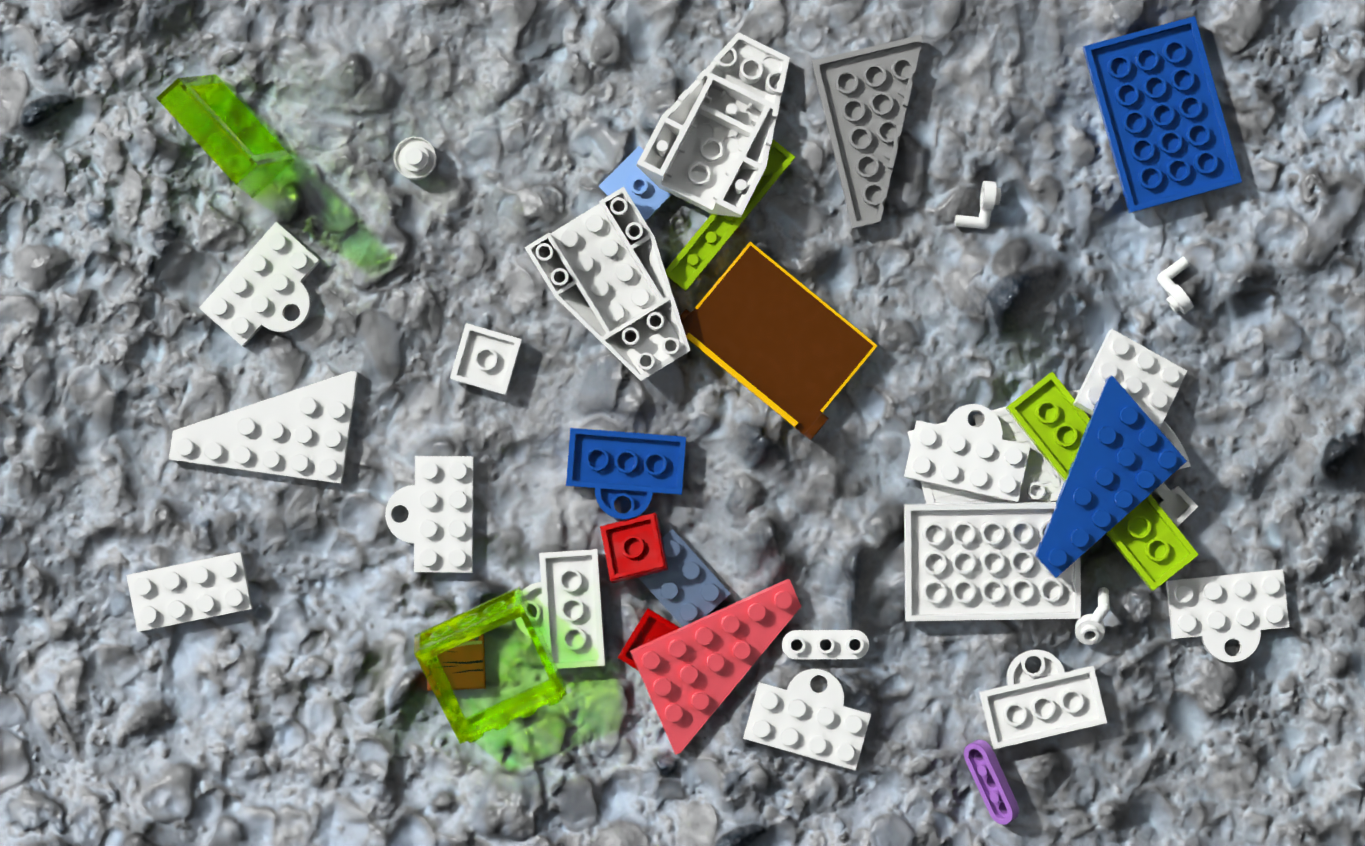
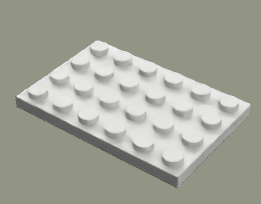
(983, 564)

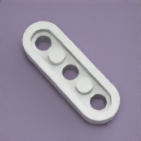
(839, 644)

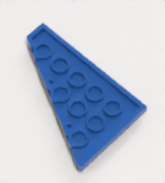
(1113, 472)

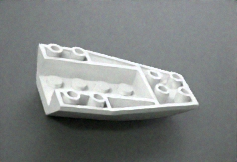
(615, 283)

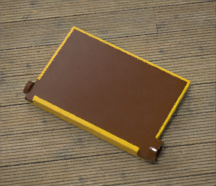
(777, 339)

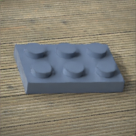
(688, 585)

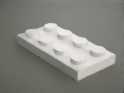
(189, 591)

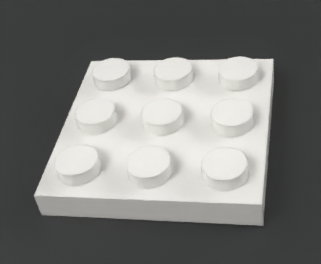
(1141, 372)

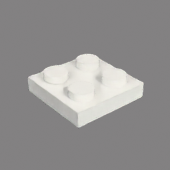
(486, 359)

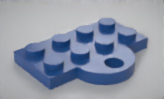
(625, 466)

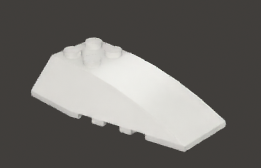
(720, 130)

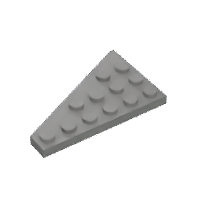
(864, 112)

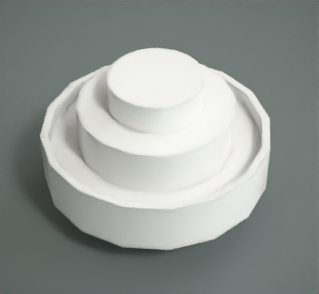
(415, 158)

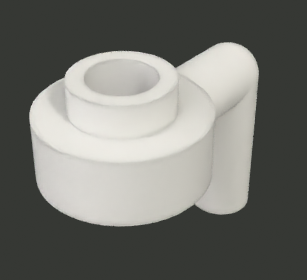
(988, 198)
(1177, 297)
(1094, 621)

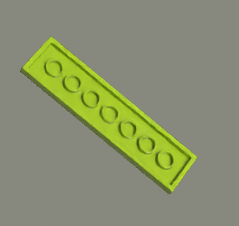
(1145, 534)

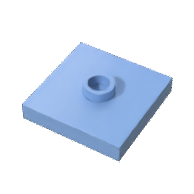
(641, 189)

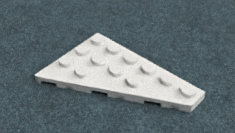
(284, 435)

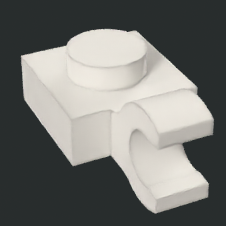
(1175, 503)

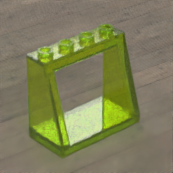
(226, 131)
(471, 625)

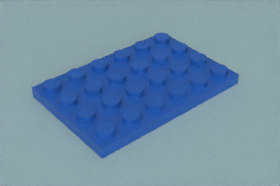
(1162, 114)

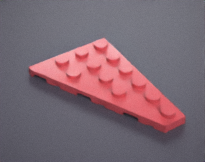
(703, 661)

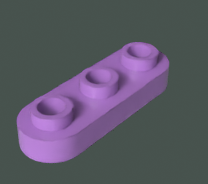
(991, 782)

